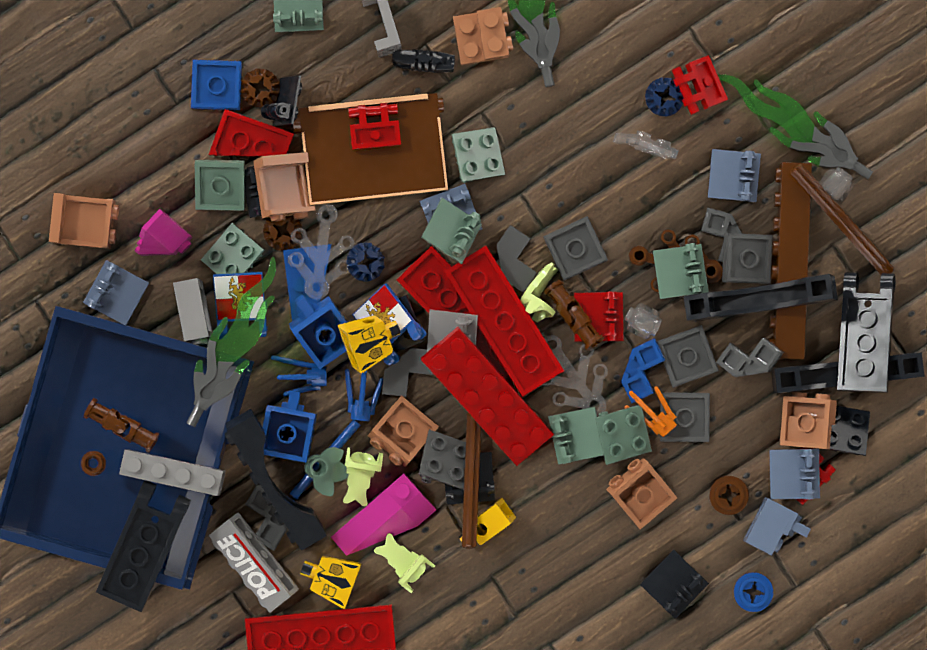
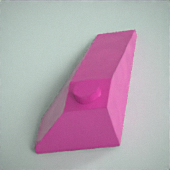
(162, 237)
(393, 512)

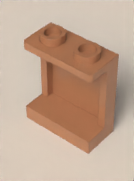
(283, 186)
(83, 221)

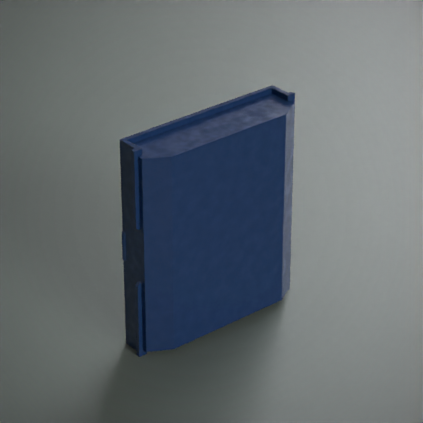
(143, 376)

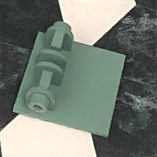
(298, 15)
(478, 154)
(452, 230)
(232, 252)
(680, 271)
(623, 434)
(575, 435)

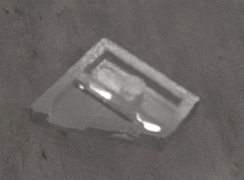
(643, 143)

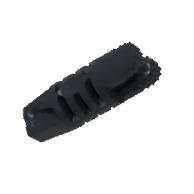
(423, 61)

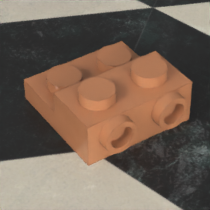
(482, 36)
(807, 420)
(401, 432)
(641, 492)

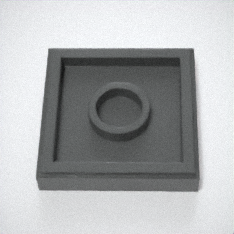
(575, 248)
(747, 258)
(687, 356)
(692, 417)

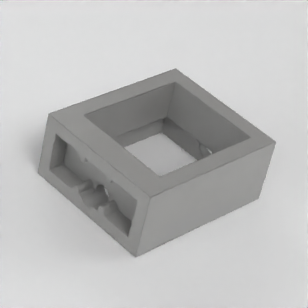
(193, 311)

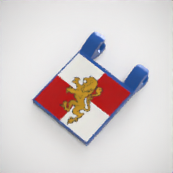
(228, 293)
(389, 308)

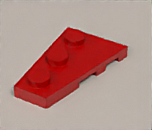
(248, 137)

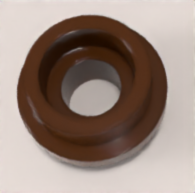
(85, 463)

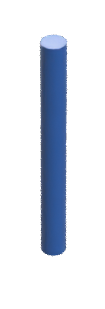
(338, 443)

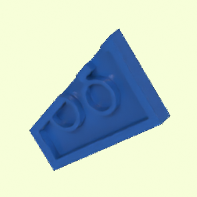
(296, 282)

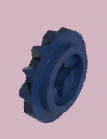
(654, 101)
(361, 272)

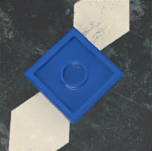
(216, 85)

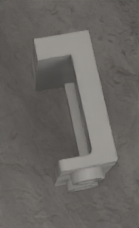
(390, 44)

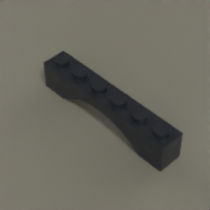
(760, 299)
(826, 374)
(299, 519)

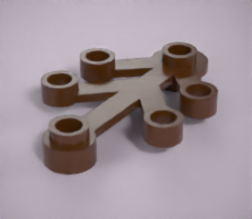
(648, 258)

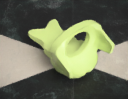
(531, 296)
(360, 470)
(408, 564)

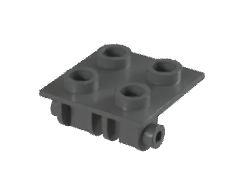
(443, 460)

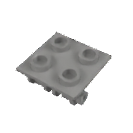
(444, 322)

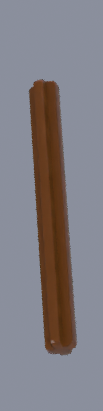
(841, 219)
(471, 483)

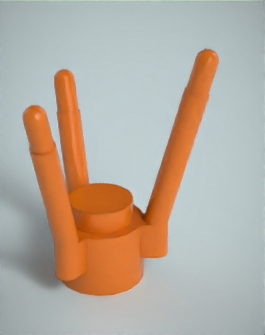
(662, 423)

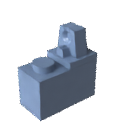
(770, 524)

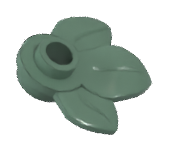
(329, 470)

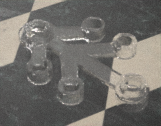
(320, 256)
(577, 379)

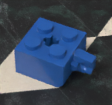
(311, 321)
(293, 416)

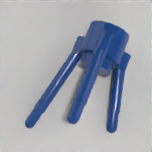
(314, 376)
(360, 409)

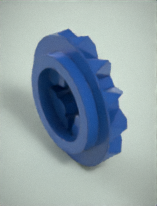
(760, 601)

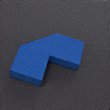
(640, 359)

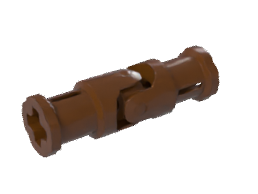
(576, 317)
(113, 420)

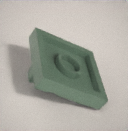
(219, 185)

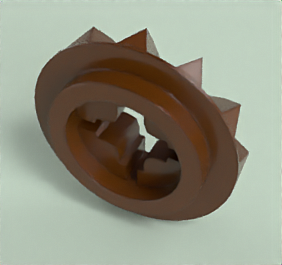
(265, 97)
(284, 242)
(738, 502)

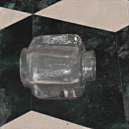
(837, 184)
(643, 321)

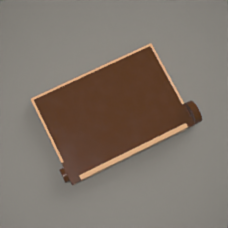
(345, 175)

